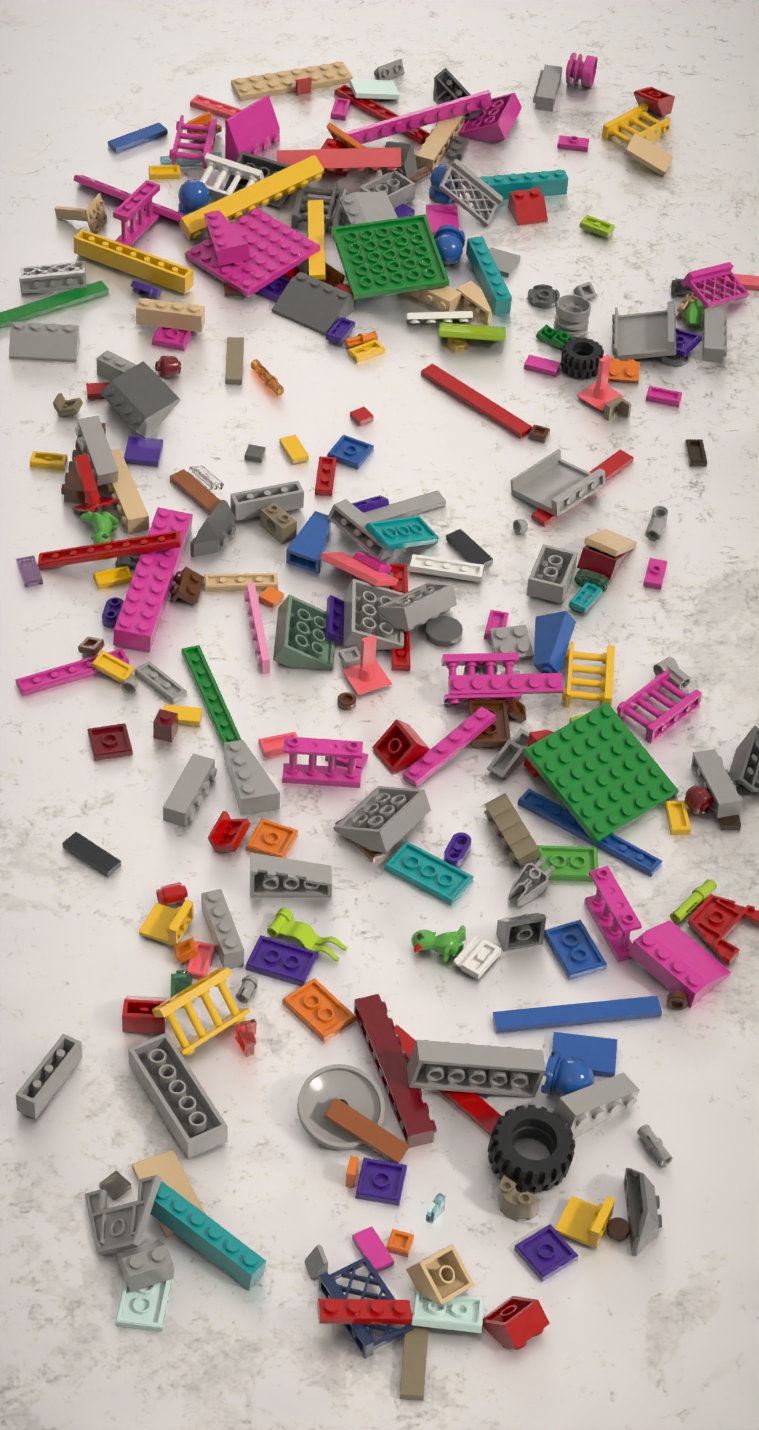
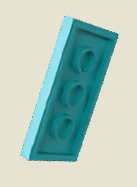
(402, 532)
(428, 873)

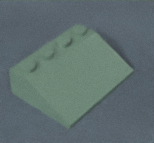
(301, 636)

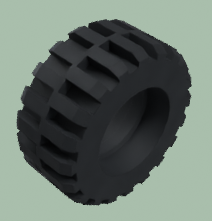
(538, 1125)

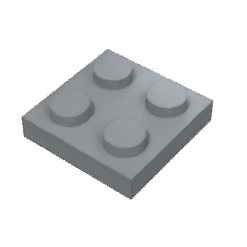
(512, 640)

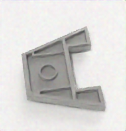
(122, 1225)

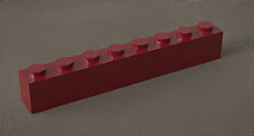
(392, 1069)

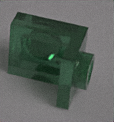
(180, 981)

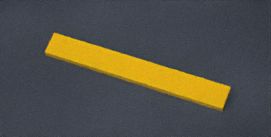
(316, 234)

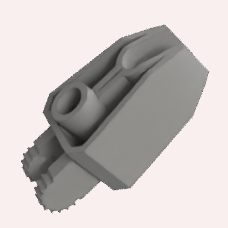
(531, 882)

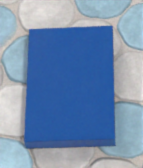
(574, 949)
(595, 1051)

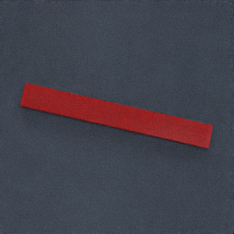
(378, 112)
(476, 400)
(611, 466)
(109, 550)
(401, 657)
(467, 1102)

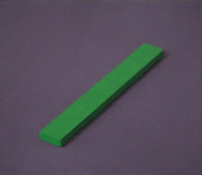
(52, 303)
(210, 694)

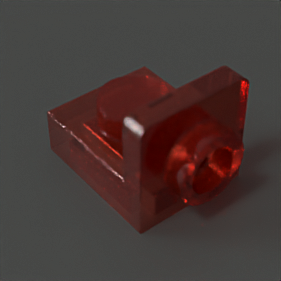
(245, 1036)

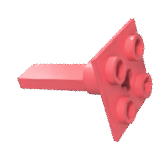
(600, 392)
(368, 674)

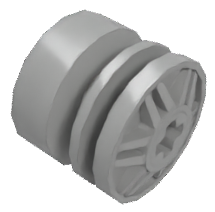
(572, 315)

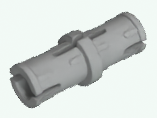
(650, 1139)

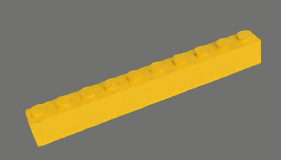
(255, 195)

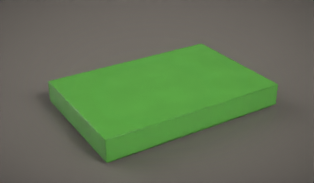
(570, 862)

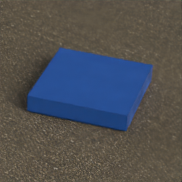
(351, 451)

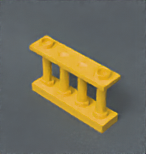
(634, 117)
(605, 671)
(184, 1000)

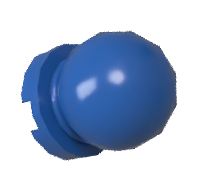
(436, 178)
(192, 196)
(449, 243)
(566, 1075)

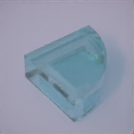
(439, 1207)

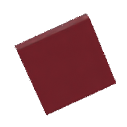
(109, 742)

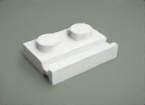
(477, 957)

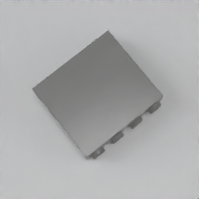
(644, 334)
(556, 484)

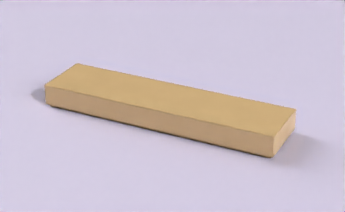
(239, 582)

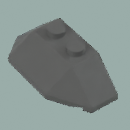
(448, 89)
(214, 531)
(746, 762)
(641, 1210)

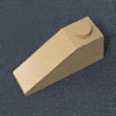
(474, 300)

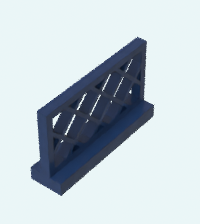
(358, 1332)

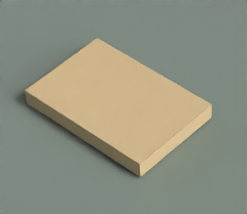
(648, 154)
(610, 542)

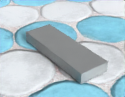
(160, 682)

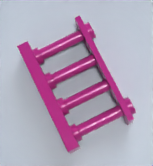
(207, 147)
(129, 208)
(473, 660)
(664, 720)
(322, 775)
(612, 913)

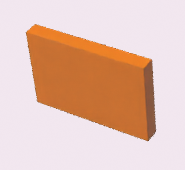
(319, 1010)

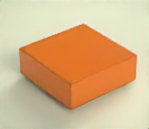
(271, 596)
(186, 950)
(352, 1171)
(400, 1243)

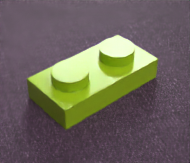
(597, 226)

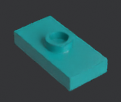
(585, 597)

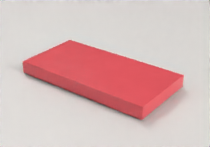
(358, 569)

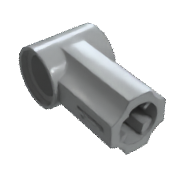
(657, 523)
(677, 676)

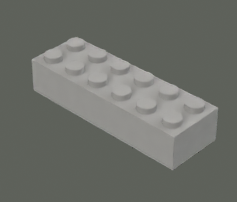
(475, 1068)
(178, 1095)

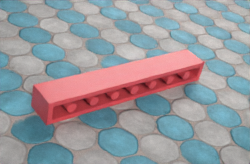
(346, 158)

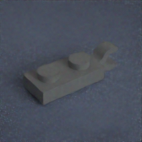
(457, 148)

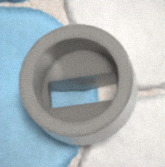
(520, 526)
(129, 685)

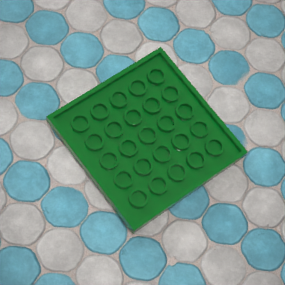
(390, 256)
(600, 772)

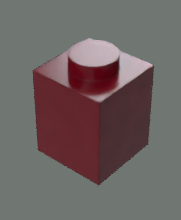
(165, 725)

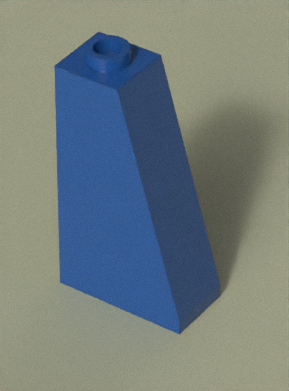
(310, 543)
(552, 640)

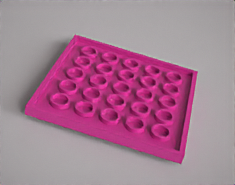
(272, 251)

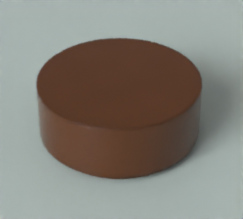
(346, 701)
(677, 1000)
(618, 1229)

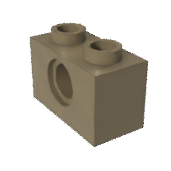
(278, 523)

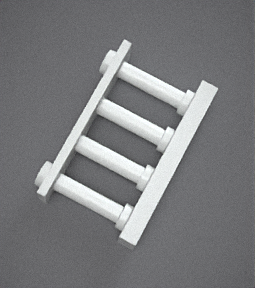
(228, 167)

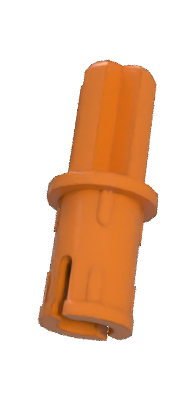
(361, 339)

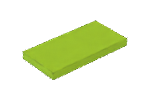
(476, 332)

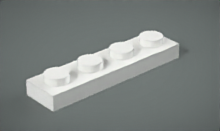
(445, 317)
(446, 568)

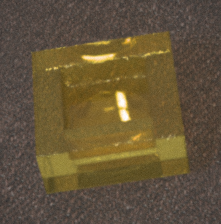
(457, 345)

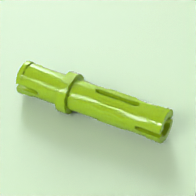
(698, 896)

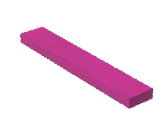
(63, 674)

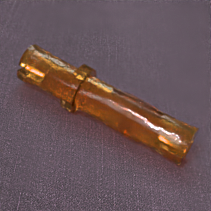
(270, 381)

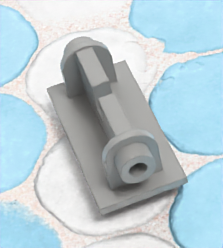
(389, 70)

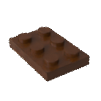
(498, 732)

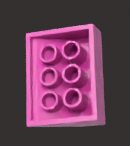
(494, 121)
(251, 130)
(678, 961)

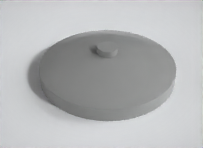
(346, 1084)

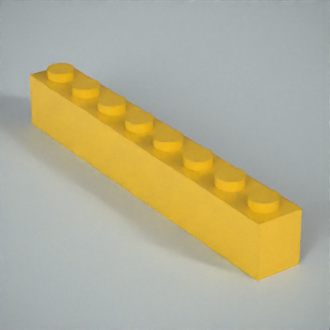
(133, 261)

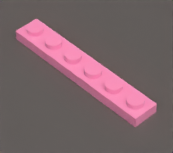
(257, 632)

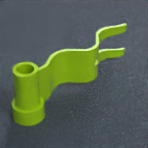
(303, 932)

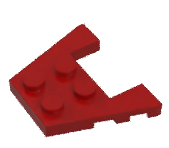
(716, 920)

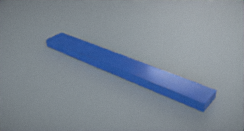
(612, 844)
(577, 1014)

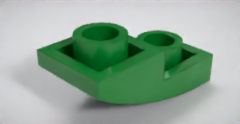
(552, 337)

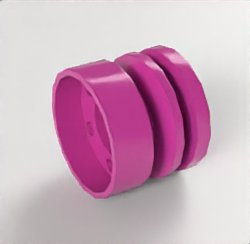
(581, 70)

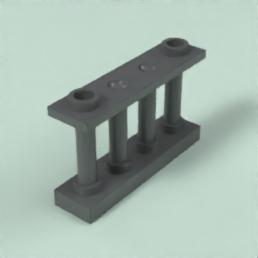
(302, 199)

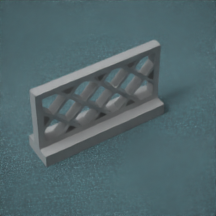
(475, 186)
(64, 277)

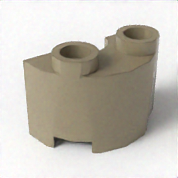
(516, 1204)

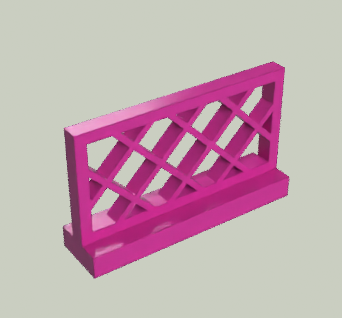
(710, 275)

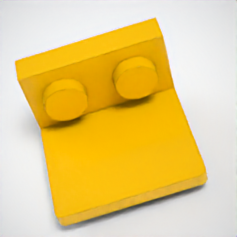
(167, 923)
(585, 1221)

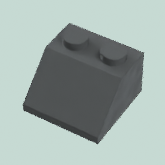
(408, 161)
(521, 931)

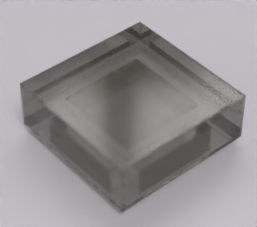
(115, 1185)

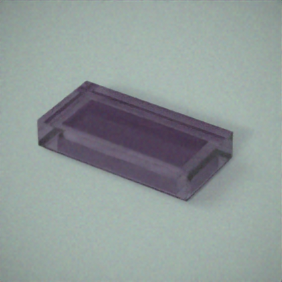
(29, 571)

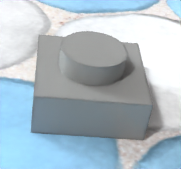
(349, 656)

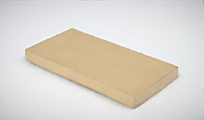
(170, 1170)

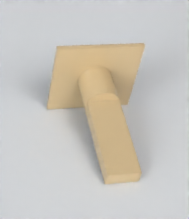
(93, 214)

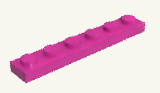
(506, 683)
(449, 746)

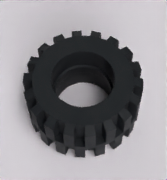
(581, 357)

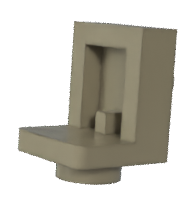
(67, 407)
(616, 407)

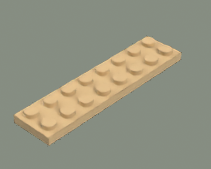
(285, 81)

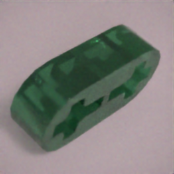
(591, 577)

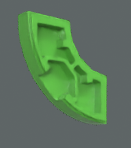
(694, 313)

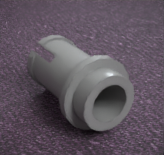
(248, 984)

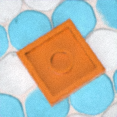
(271, 839)

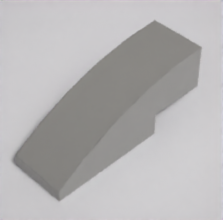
(510, 755)

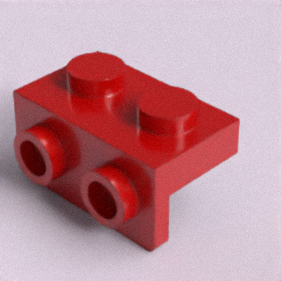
(228, 833)

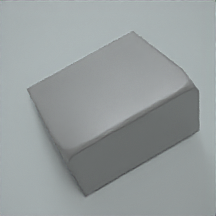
(585, 290)
(316, 1262)

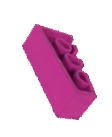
(225, 240)

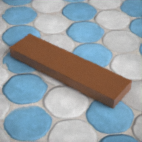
(195, 490)
(366, 1131)

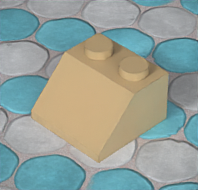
(440, 1275)

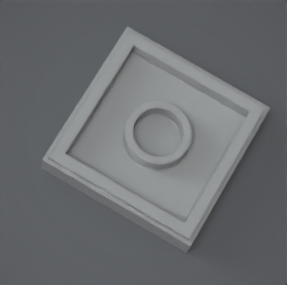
(505, 261)

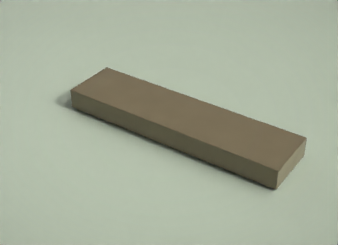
(234, 360)
(414, 1364)

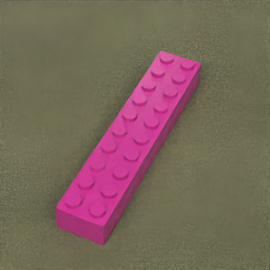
(151, 584)

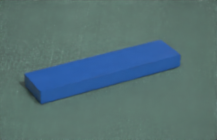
(137, 137)

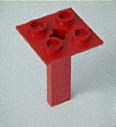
(89, 486)

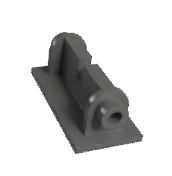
(678, 289)

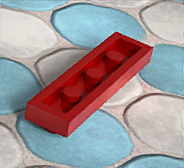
(364, 1311)

